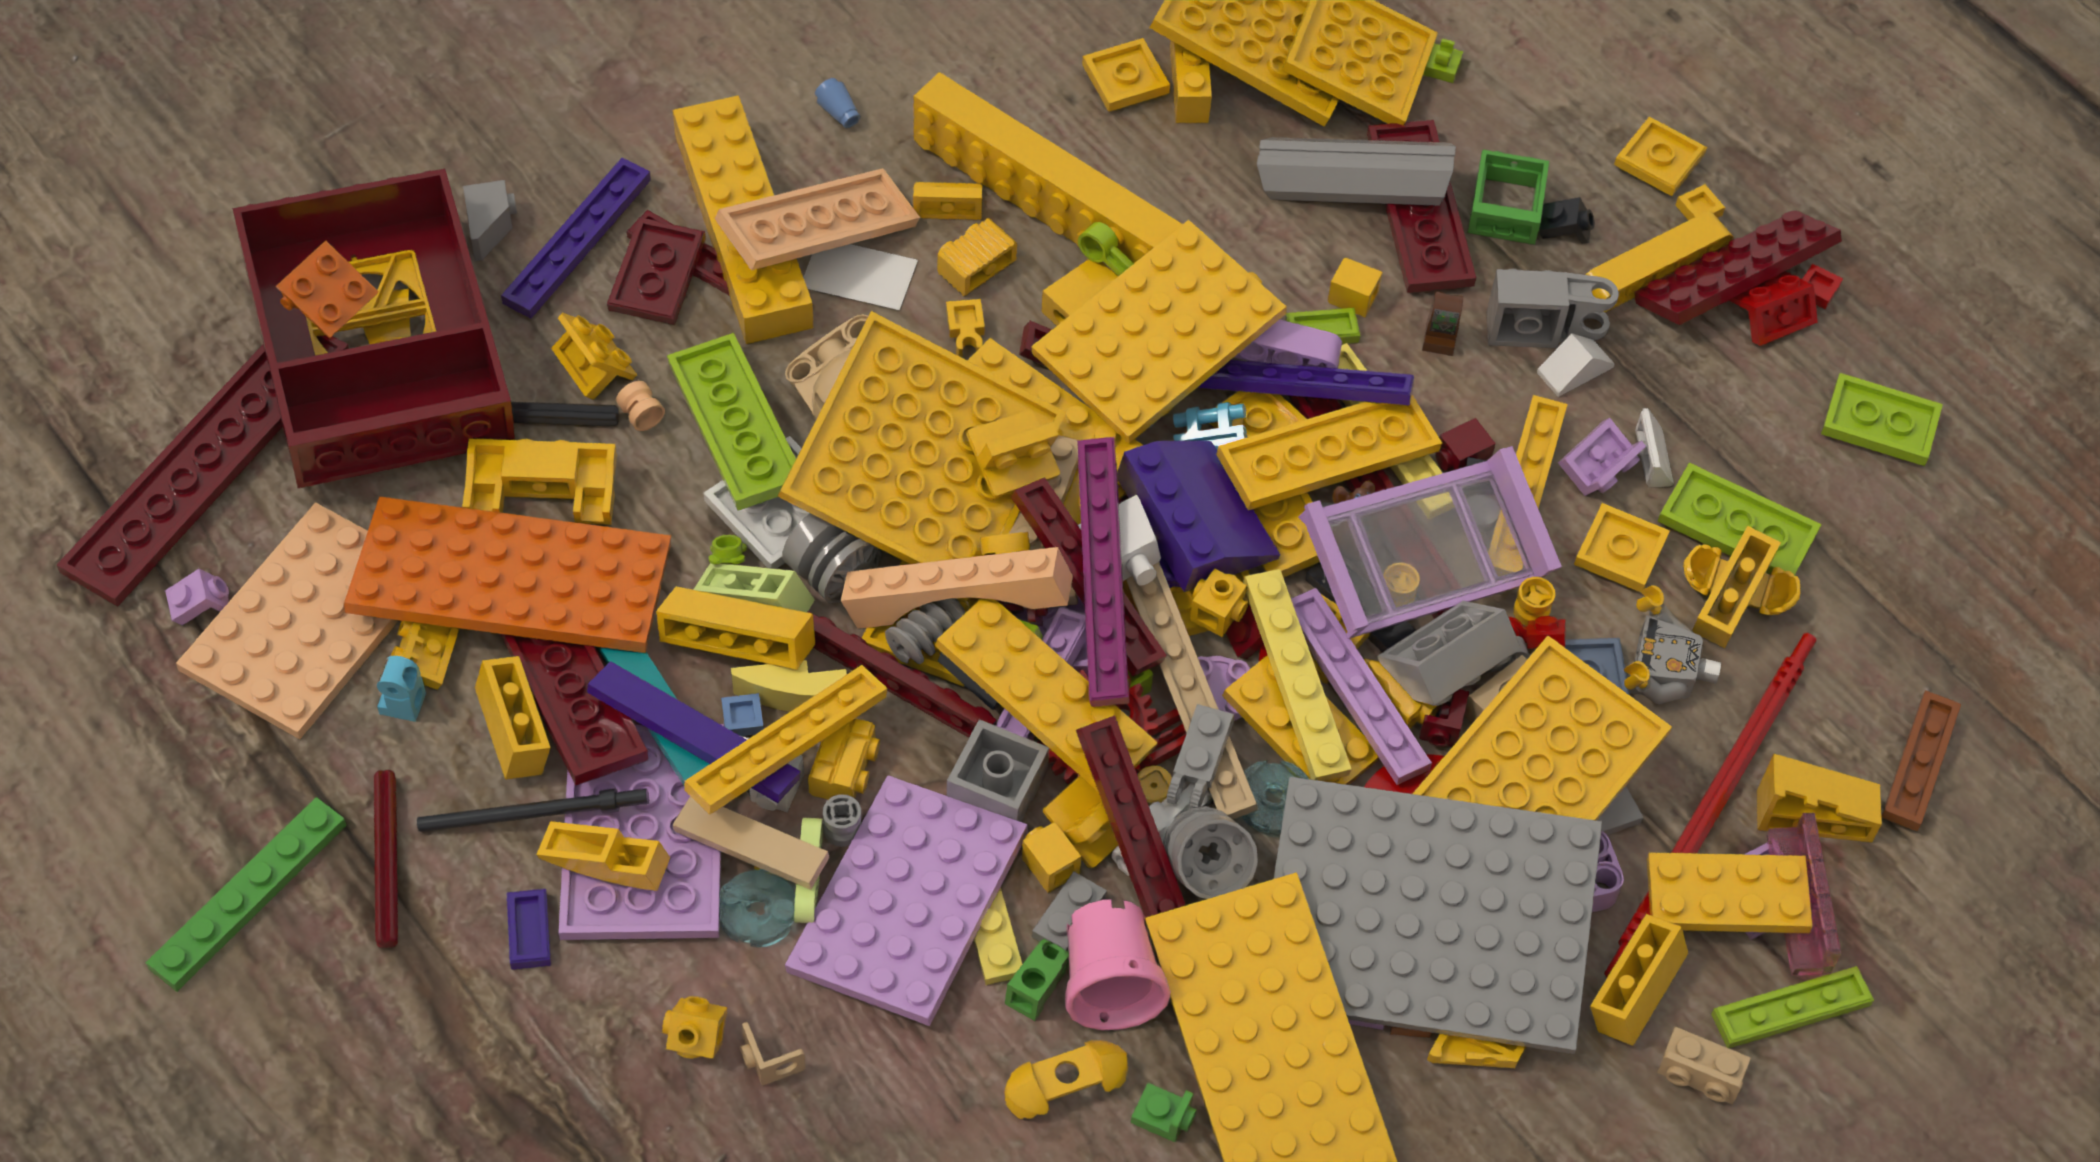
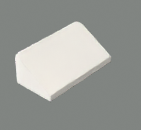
(1654, 455)

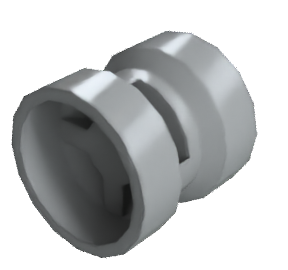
(841, 829)

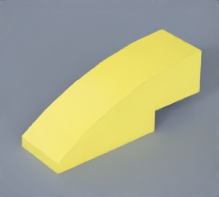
(782, 686)

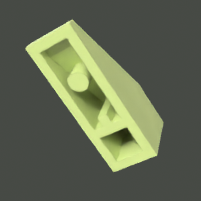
(757, 585)

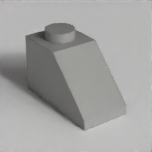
(488, 215)

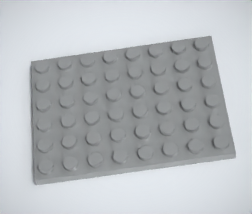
(1446, 909)

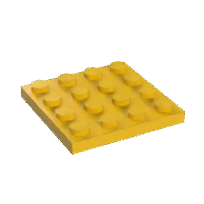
(1361, 55)

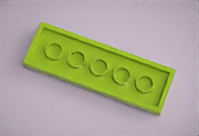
(734, 419)

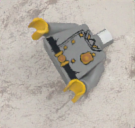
(1666, 654)

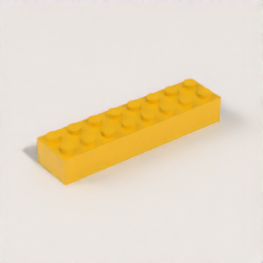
(730, 172)

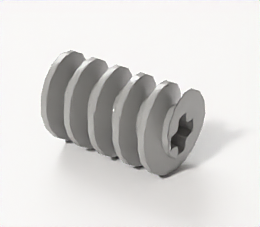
(922, 629)

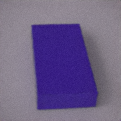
(528, 929)

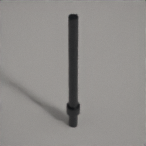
(607, 801)

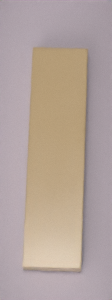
(753, 843)

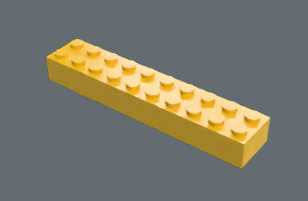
(1031, 169)

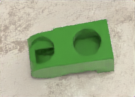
(1037, 979)

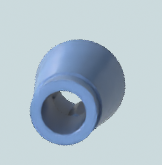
(837, 102)

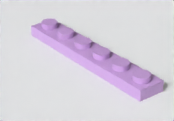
(1359, 689)

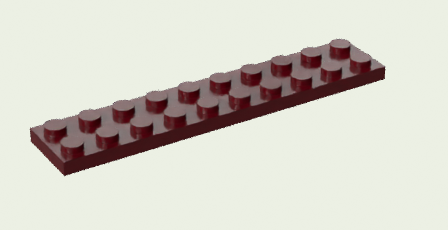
(180, 483)

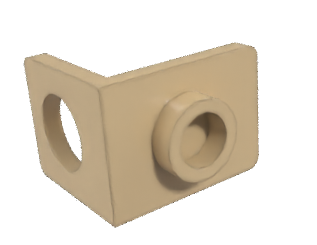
(767, 1070)

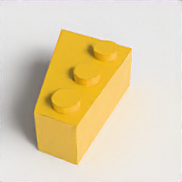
(1841, 803)

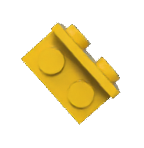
(591, 355)
(1014, 451)
(1083, 821)

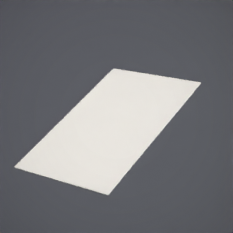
(861, 275)

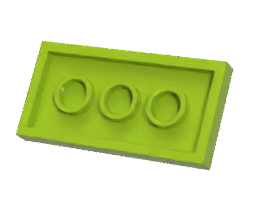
(1720, 511)

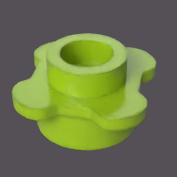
(727, 550)

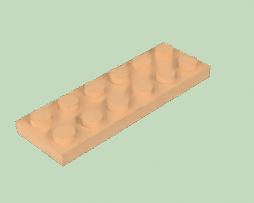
(816, 218)

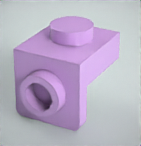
(196, 595)

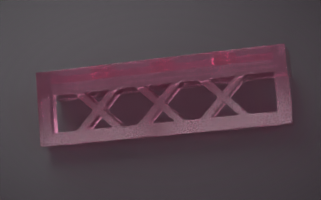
(1820, 949)

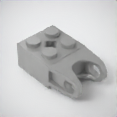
(1545, 307)

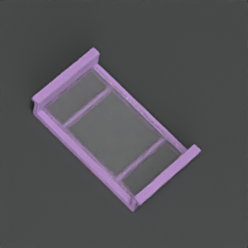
(1431, 543)

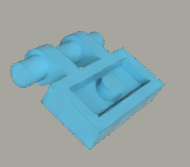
(1223, 414)

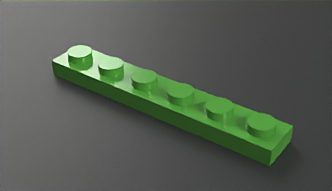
(245, 894)

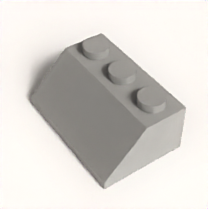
(1451, 652)

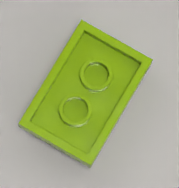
(1882, 419)

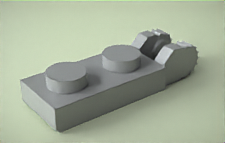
(1200, 753)

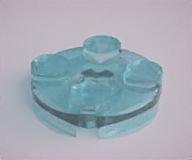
(1272, 778)
(748, 926)

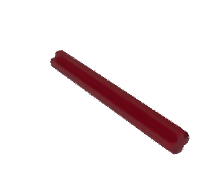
(385, 859)

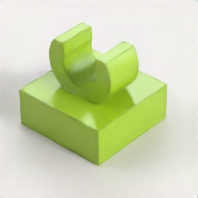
(1444, 61)

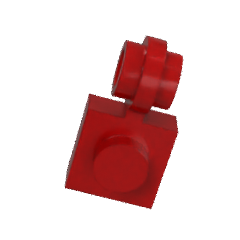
(1539, 629)

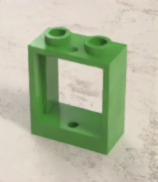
(1505, 221)

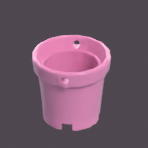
(1113, 968)

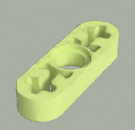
(805, 898)

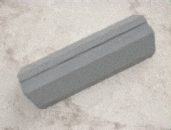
(1355, 170)

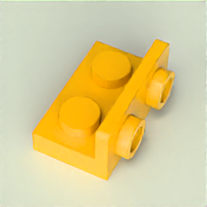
(427, 647)

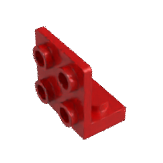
(1778, 307)

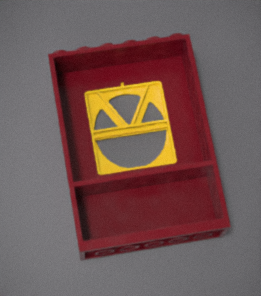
(390, 398)

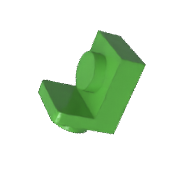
(1164, 1112)

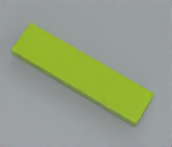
(1792, 1007)

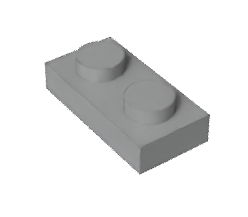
(1073, 895)

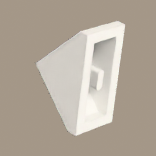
(1574, 364)

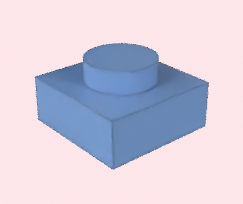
(743, 714)

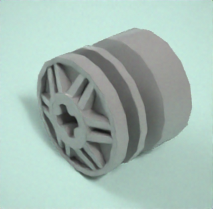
(826, 555)
(1227, 865)

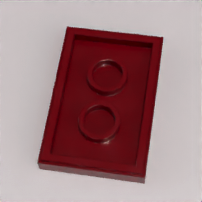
(656, 271)

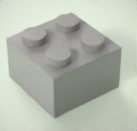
(998, 771)

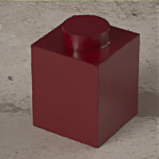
(1463, 442)

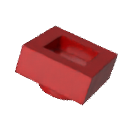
(1825, 284)

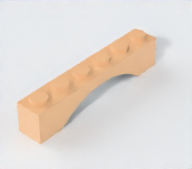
(1023, 578)

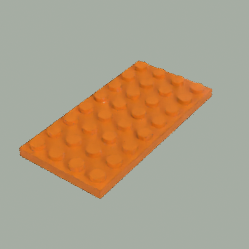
(509, 574)

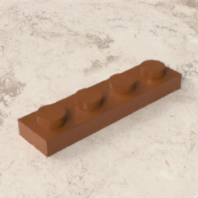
(1921, 760)

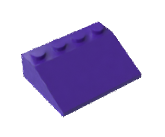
(1194, 510)

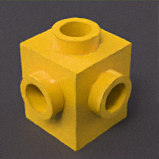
(1218, 602)
(695, 1027)

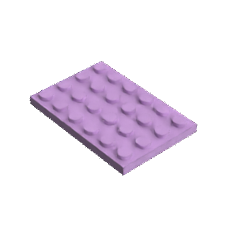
(691, 883)
(907, 900)

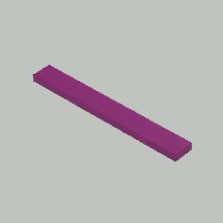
(1102, 572)

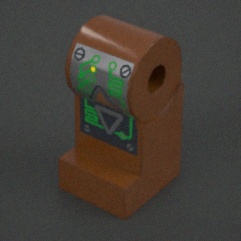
(1443, 324)

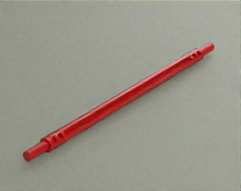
(1731, 770)

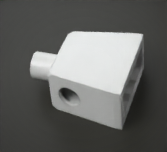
(1138, 542)

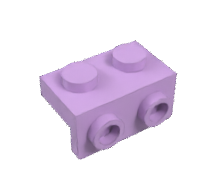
(1600, 457)

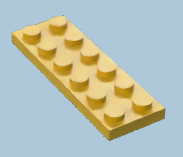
(1326, 450)
(1033, 683)

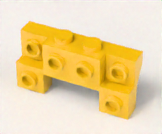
(542, 471)

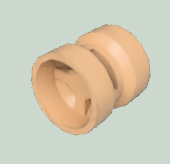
(638, 403)

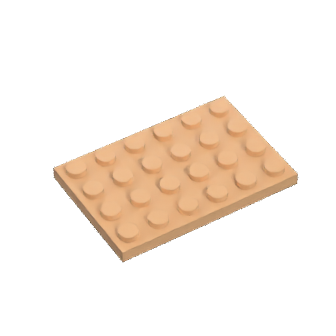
(285, 634)

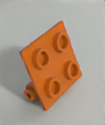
(326, 289)

